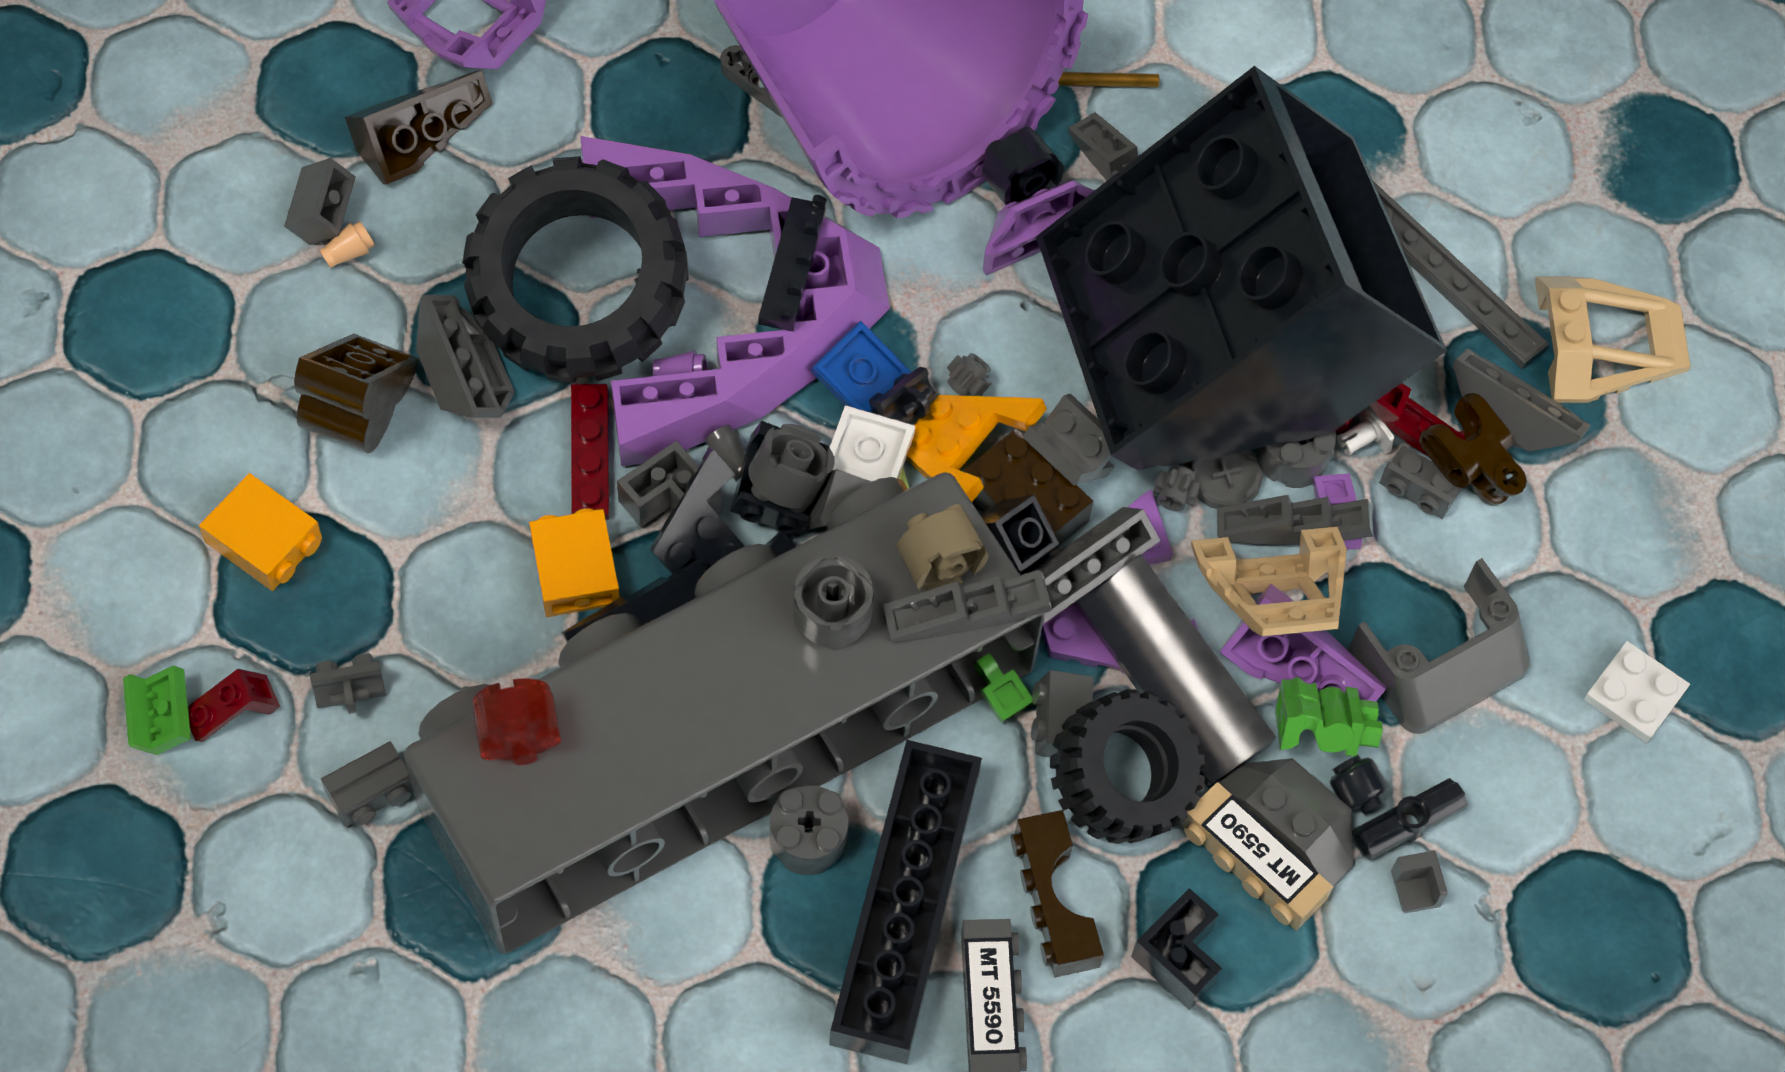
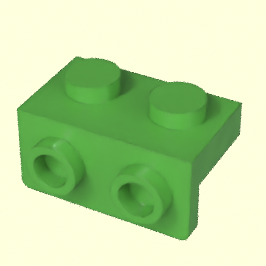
(157, 710)

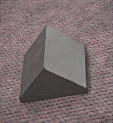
(835, 489)

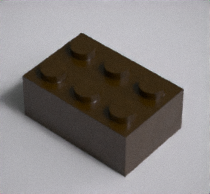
(1018, 470)

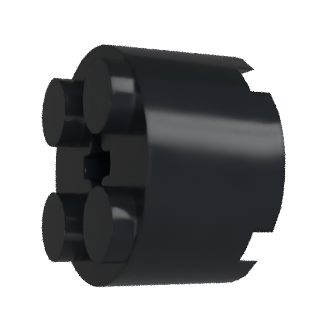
(1021, 166)

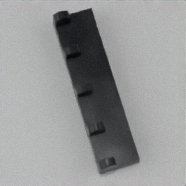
(793, 263)

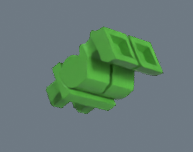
(1334, 717)

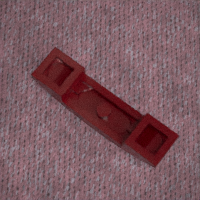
(1406, 416)

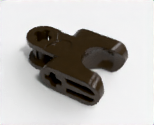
(1482, 454)

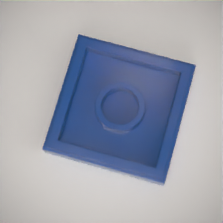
(858, 368)

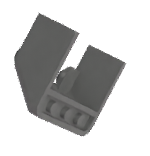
(1434, 691)

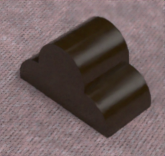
(352, 390)

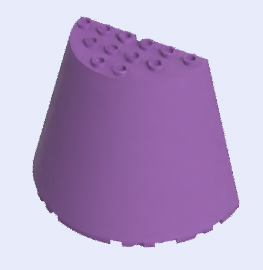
(905, 91)

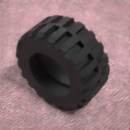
(1171, 757)

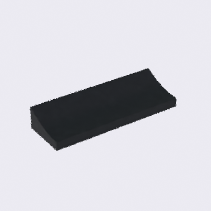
(1171, 659)

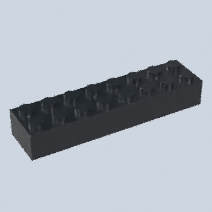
(905, 902)

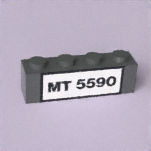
(991, 997)

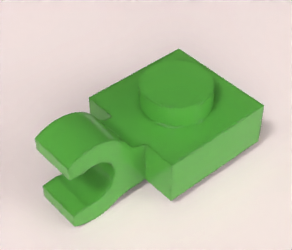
(1005, 692)

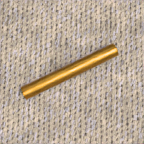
(1109, 79)

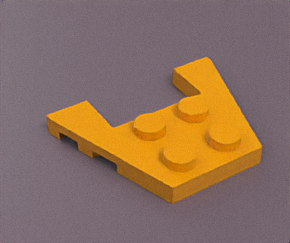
(959, 426)

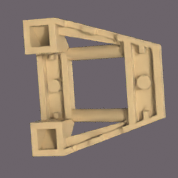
(1573, 346)
(1237, 579)

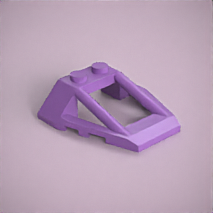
(464, 49)

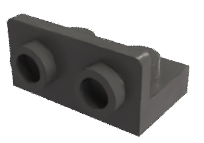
(1420, 482)

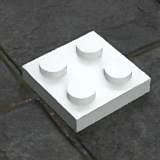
(870, 444)
(1636, 692)

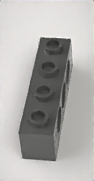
(1096, 557)

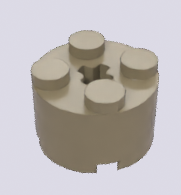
(941, 548)

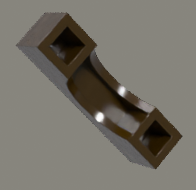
(1069, 939)

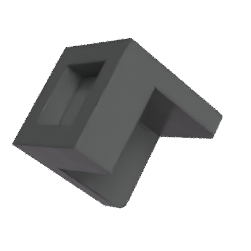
(1419, 882)

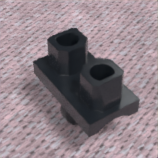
(907, 398)

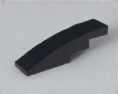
(650, 601)

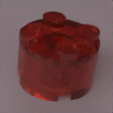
(516, 721)

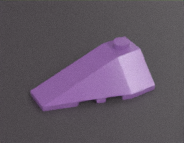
(1307, 655)

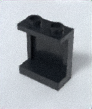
(757, 510)

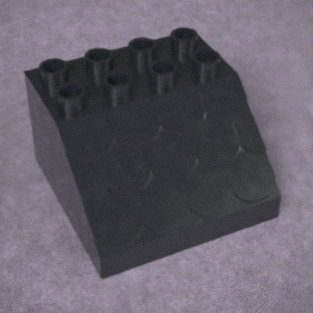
(1237, 284)

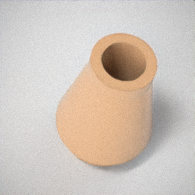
(350, 244)

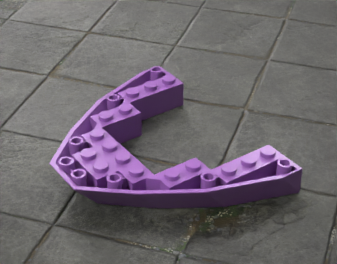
(753, 368)

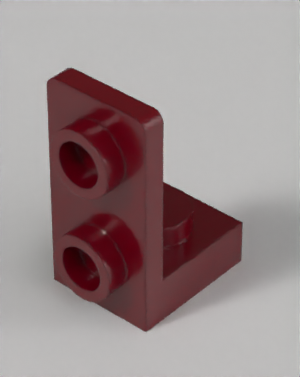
(228, 699)

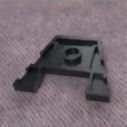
(696, 529)

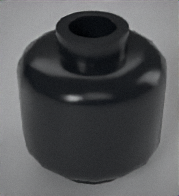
(1358, 783)

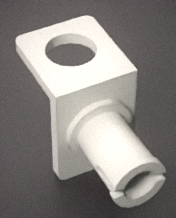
(1364, 433)

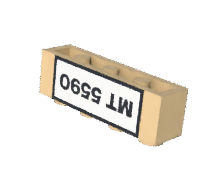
(1256, 857)

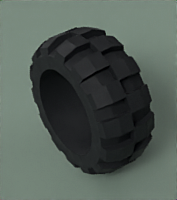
(558, 193)

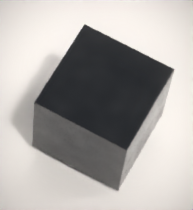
(1021, 530)

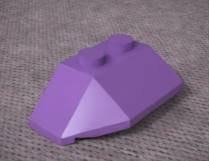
(1020, 222)

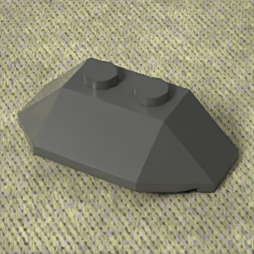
(460, 360)
(1528, 414)
(1298, 812)

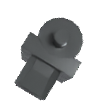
(347, 684)

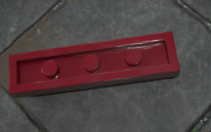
(589, 448)

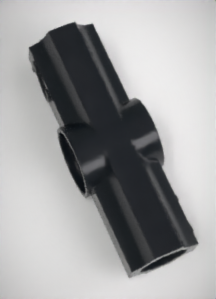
(1392, 830)

